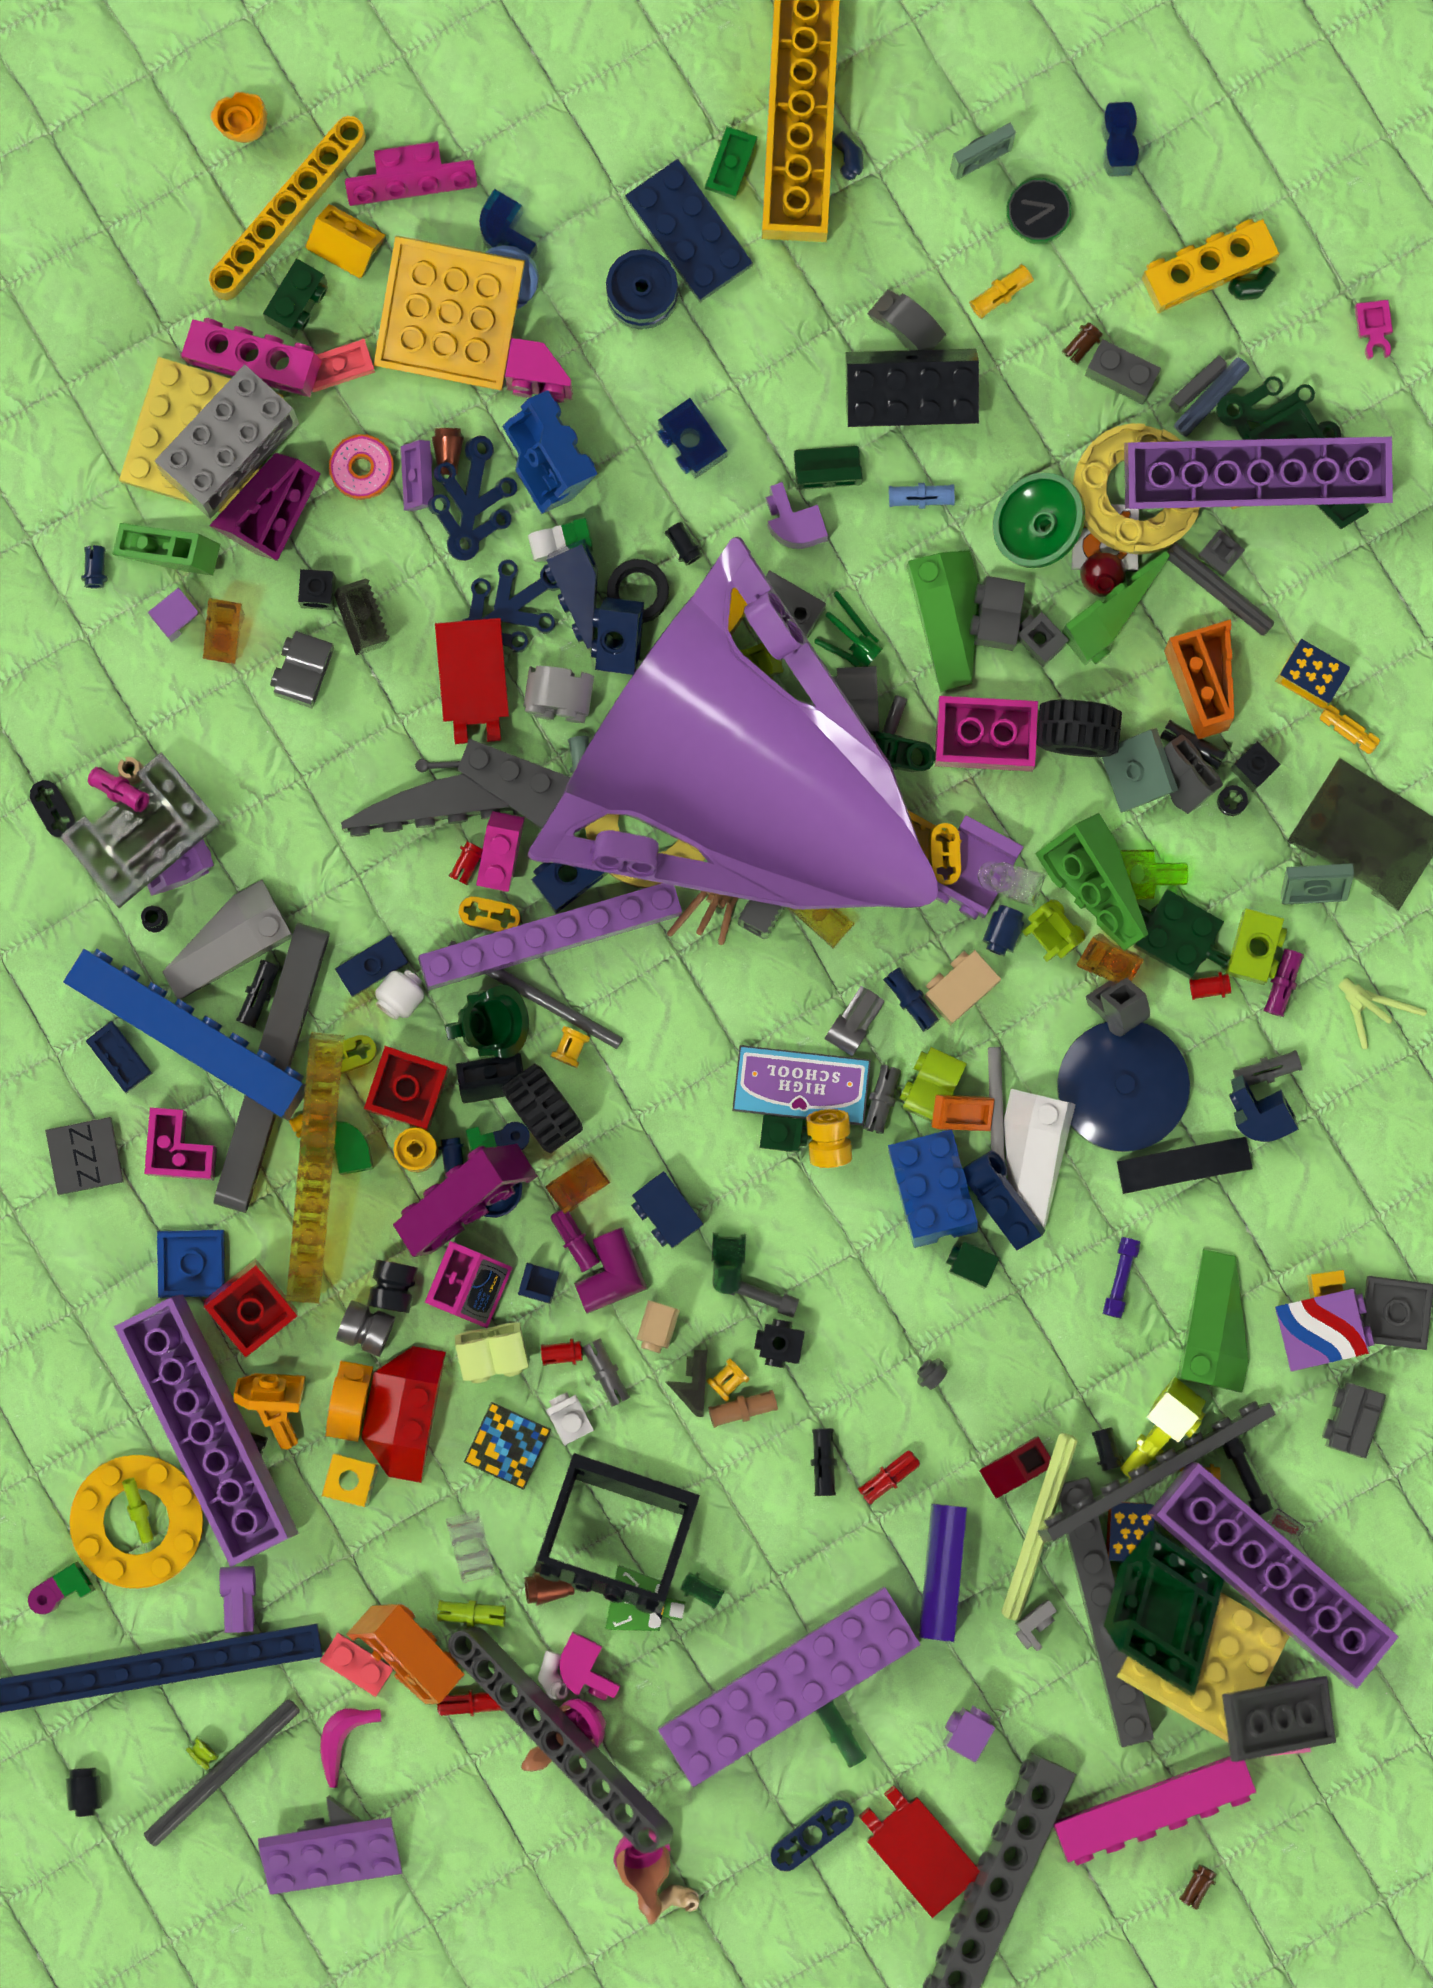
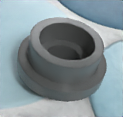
(931, 1373)

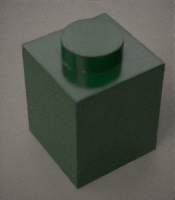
(972, 1264)

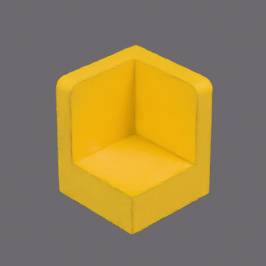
(1325, 1283)

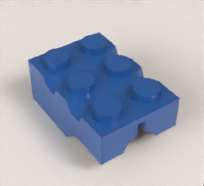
(548, 453)
(932, 1188)

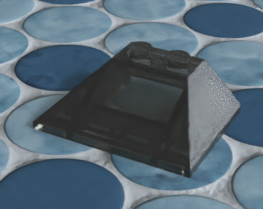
(1368, 827)
(133, 847)

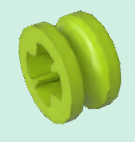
(202, 1753)

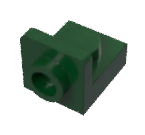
(783, 1134)

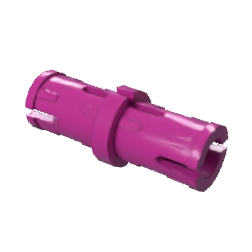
(118, 789)

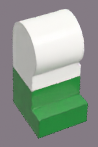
(549, 540)

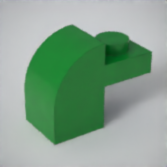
(351, 1149)

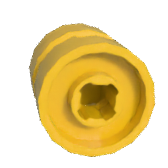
(829, 1138)
(416, 1150)

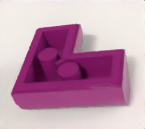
(621, 1274)

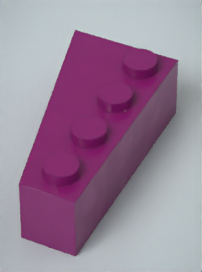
(462, 1197)

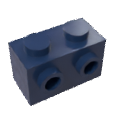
(666, 1210)

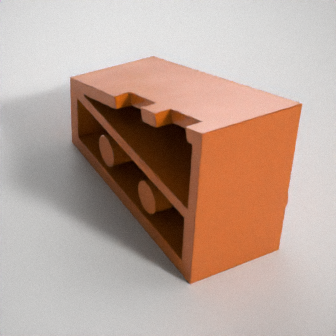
(409, 1651)

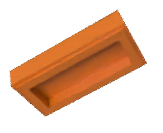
(963, 1112)

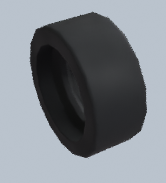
(649, 569)

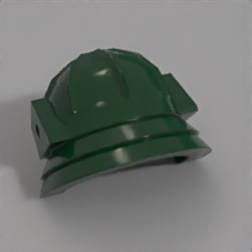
(492, 1022)

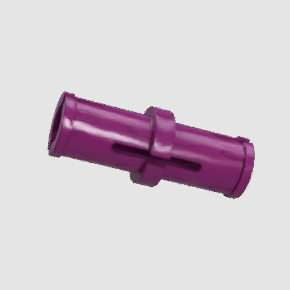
(1283, 982)

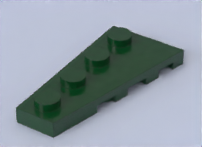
(1298, 423)

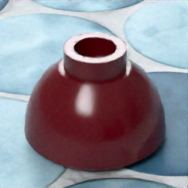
(1102, 573)

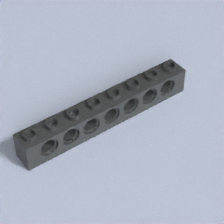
(1014, 1874)

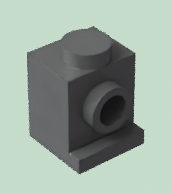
(1054, 638)

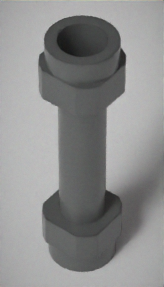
(785, 1304)

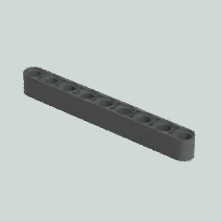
(279, 1041)
(574, 1740)

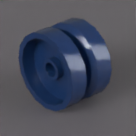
(642, 269)

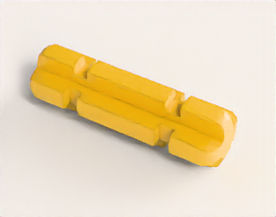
(1349, 729)

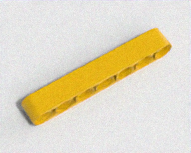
(290, 192)

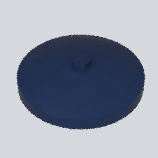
(1124, 1087)

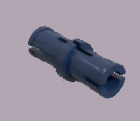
(911, 999)

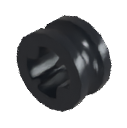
(1224, 794)

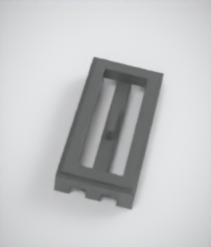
(1198, 384)

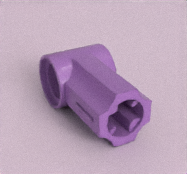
(238, 1589)

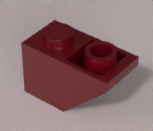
(1016, 1467)

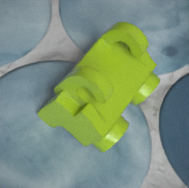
(1054, 930)

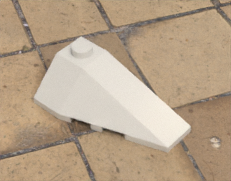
(1035, 1146)

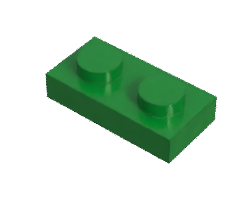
(731, 162)

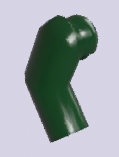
(1252, 288)

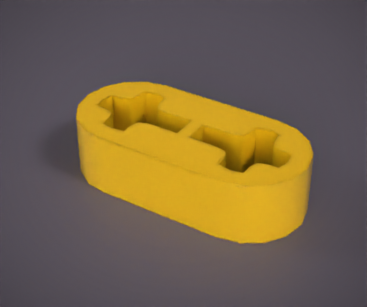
(952, 852)
(490, 906)

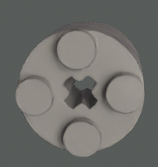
(559, 693)

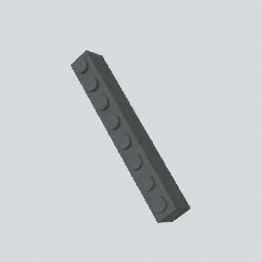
(1096, 1589)

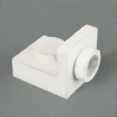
(569, 1418)

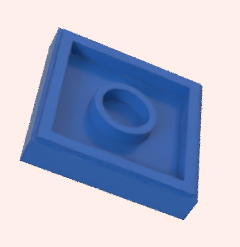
(190, 1262)

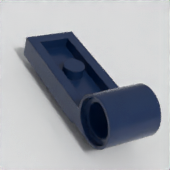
(989, 1183)

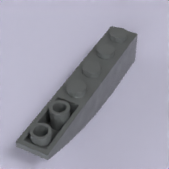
(438, 800)

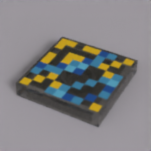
(507, 1445)

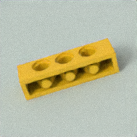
(1167, 293)

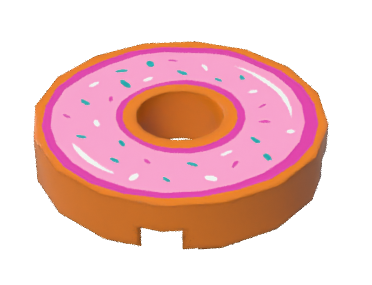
(357, 448)

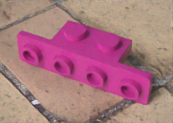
(410, 173)

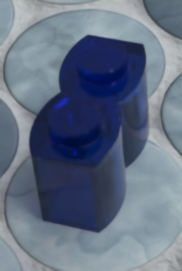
(1121, 145)

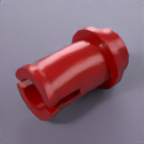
(468, 860)
(1210, 986)
(562, 1353)

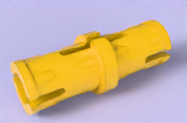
(1001, 291)

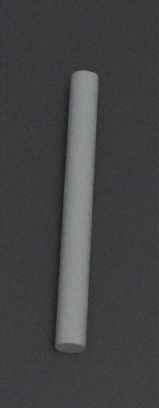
(995, 1092)

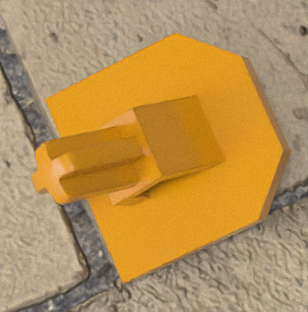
(273, 1399)

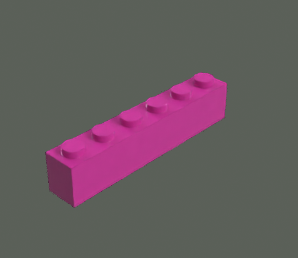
(1153, 1808)

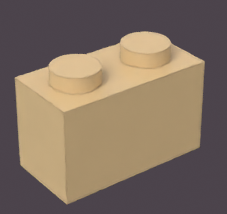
(962, 986)

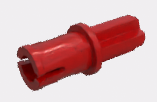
(889, 1477)
(467, 1703)

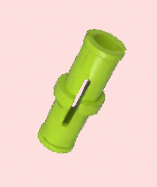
(471, 1613)

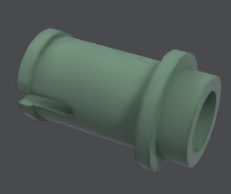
(577, 748)

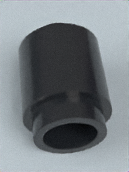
(83, 1791)

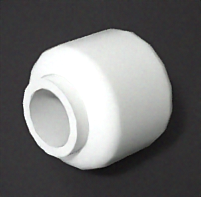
(399, 994)

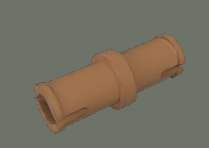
(743, 1408)

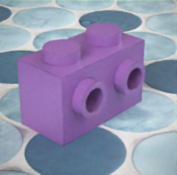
(968, 1732)

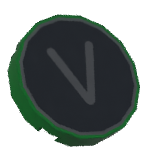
(1038, 210)

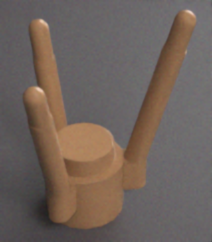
(715, 901)

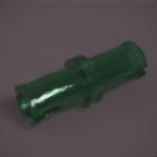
(841, 1734)

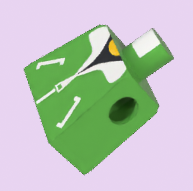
(627, 1617)

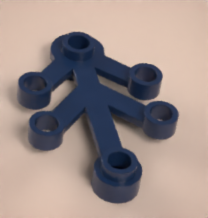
(469, 502)
(508, 609)

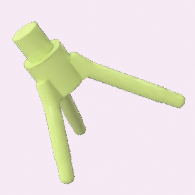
(1361, 998)

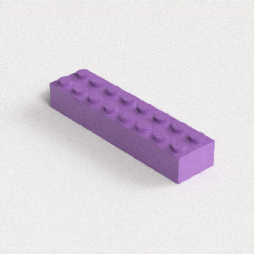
(1258, 472)
(206, 1429)
(1273, 1574)
(788, 1686)

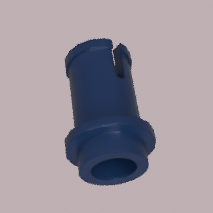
(94, 567)
(451, 1153)

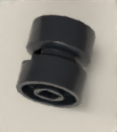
(392, 1286)

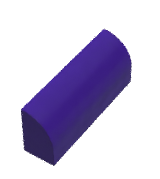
(942, 1572)

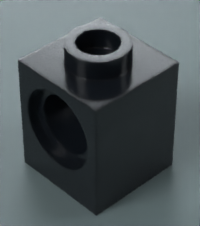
(317, 589)
(1255, 766)

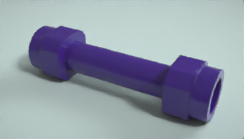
(1128, 1249)

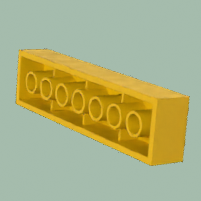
(800, 120)

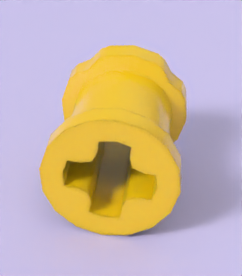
(570, 1046)
(726, 1389)

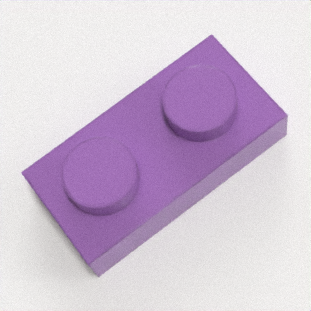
(416, 475)

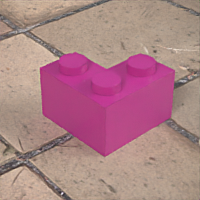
(168, 1153)

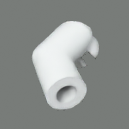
(550, 1679)

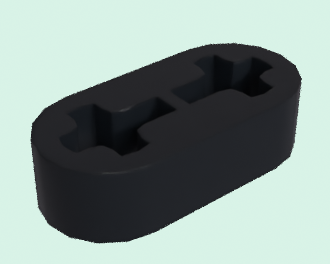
(47, 814)

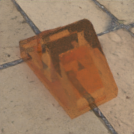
(222, 630)
(1109, 960)
(577, 1185)

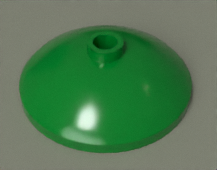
(1026, 512)

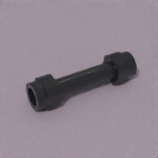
(1235, 1450)

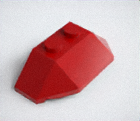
(403, 1411)

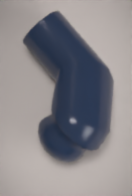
(852, 156)

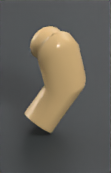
(680, 1897)

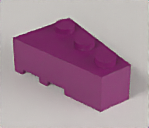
(268, 506)

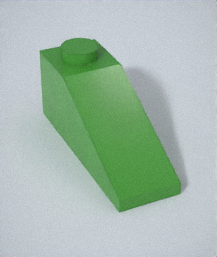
(167, 548)

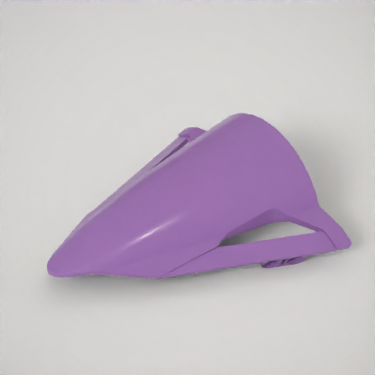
(767, 787)

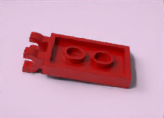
(472, 675)
(920, 1852)

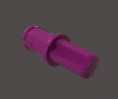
(574, 1240)

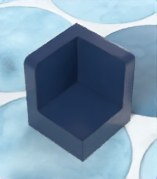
(538, 1283)

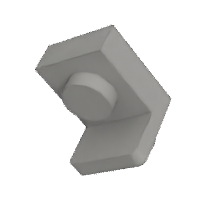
(1038, 1618)

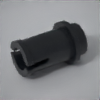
(683, 543)
(161, 922)
(1107, 1449)

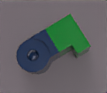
(511, 1134)

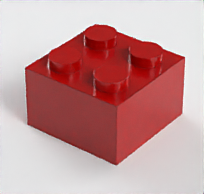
(406, 1088)
(250, 1308)

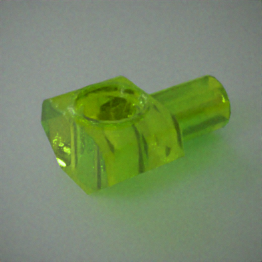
(1155, 873)

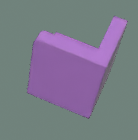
(173, 614)

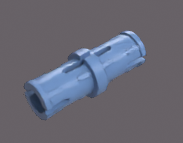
(921, 495)

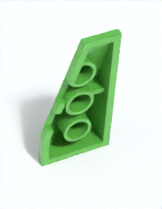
(1215, 1332)

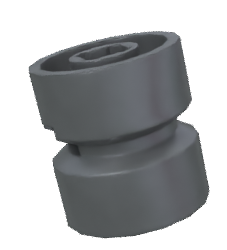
(365, 1328)

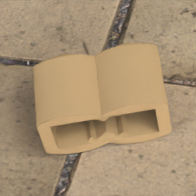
(657, 1326)

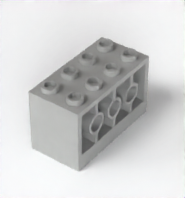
(227, 441)

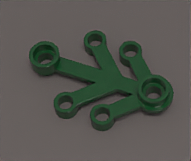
(1258, 416)

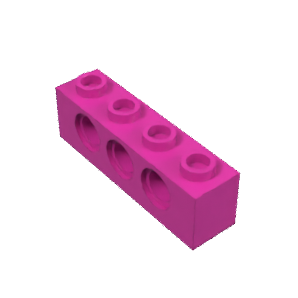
(296, 377)

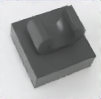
(1221, 553)

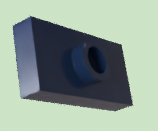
(371, 966)
(119, 1057)

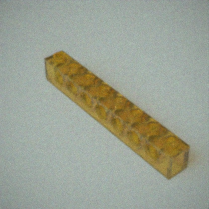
(315, 1167)

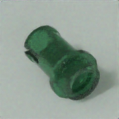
(701, 1590)

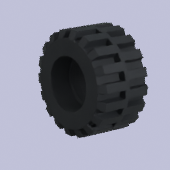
(1079, 728)
(542, 1108)

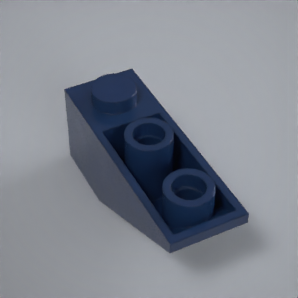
(577, 578)

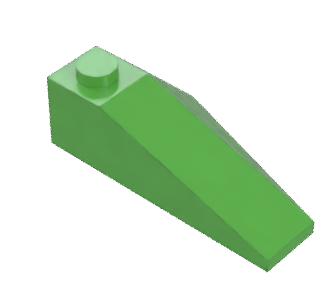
(944, 597)
(1099, 624)
(1093, 871)

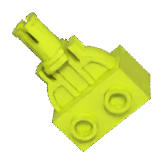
(1175, 1414)

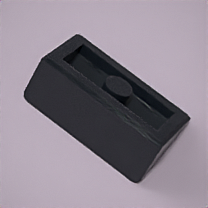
(485, 1077)

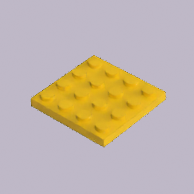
(449, 312)

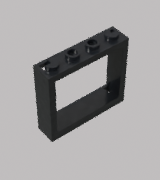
(631, 1486)

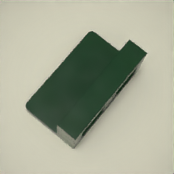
(827, 467)

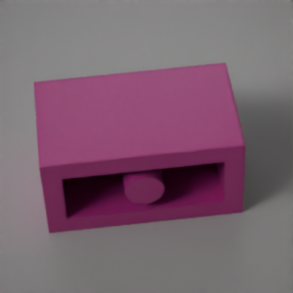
(500, 851)

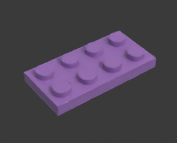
(330, 1855)

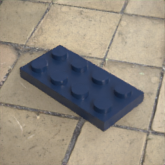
(688, 230)

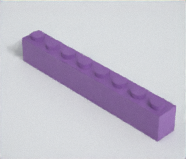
(549, 935)

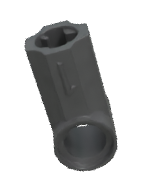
(851, 1027)

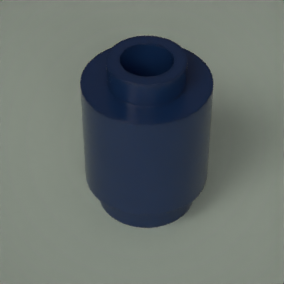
(1003, 930)

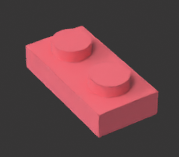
(343, 365)
(356, 1664)

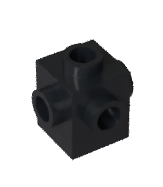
(793, 1343)

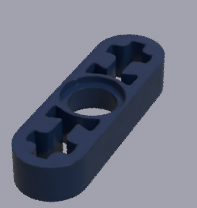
(786, 1843)

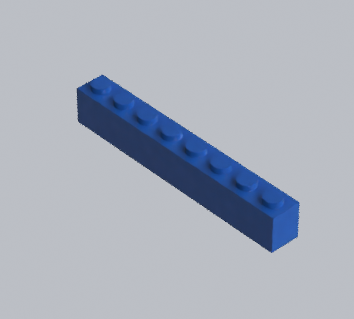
(186, 1034)

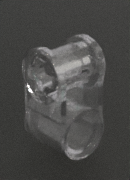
(1015, 882)

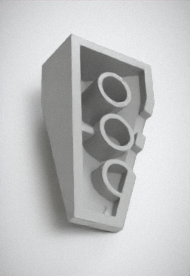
(233, 937)

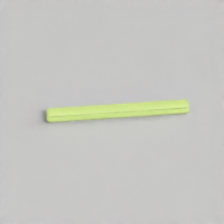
(1033, 1543)

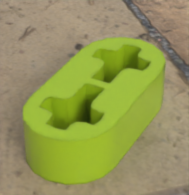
(356, 1061)

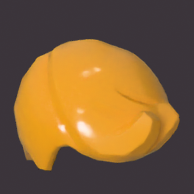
(240, 117)

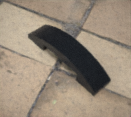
(1184, 1165)

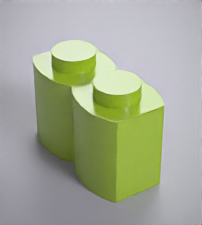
(936, 1076)

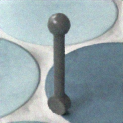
(422, 765)

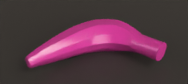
(334, 1735)

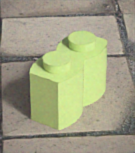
(491, 1352)

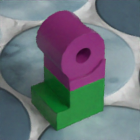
(48, 1594)

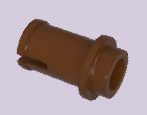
(1083, 341)
(1198, 1886)

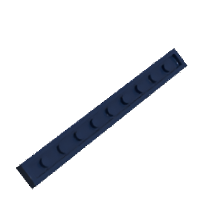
(160, 1667)

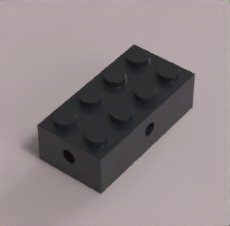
(912, 387)

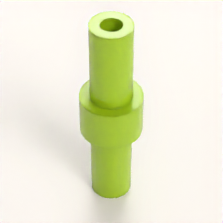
(138, 1510)

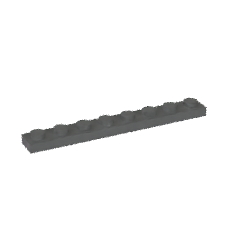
(1144, 1476)

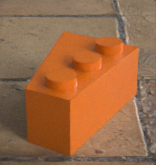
(1204, 676)

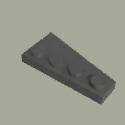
(515, 781)

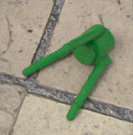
(863, 648)

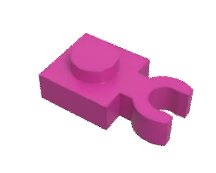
(1374, 322)

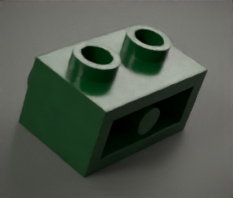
(295, 298)

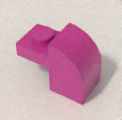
(576, 1668)

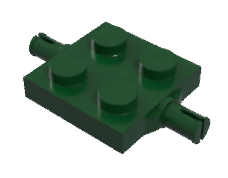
(1181, 935)

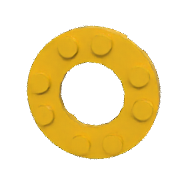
(128, 1569)

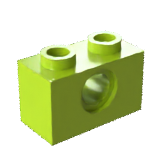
(1243, 962)

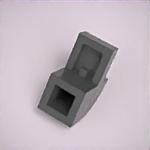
(907, 321)
(1120, 1005)

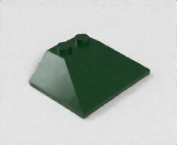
(1164, 1610)

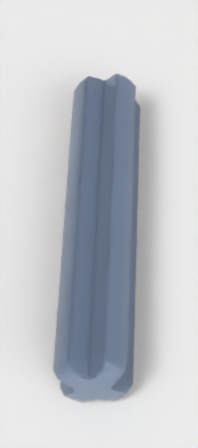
(1211, 396)

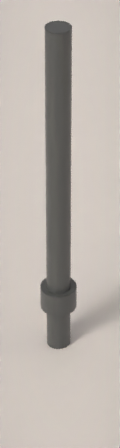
(555, 1007)

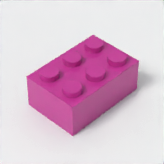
(986, 733)

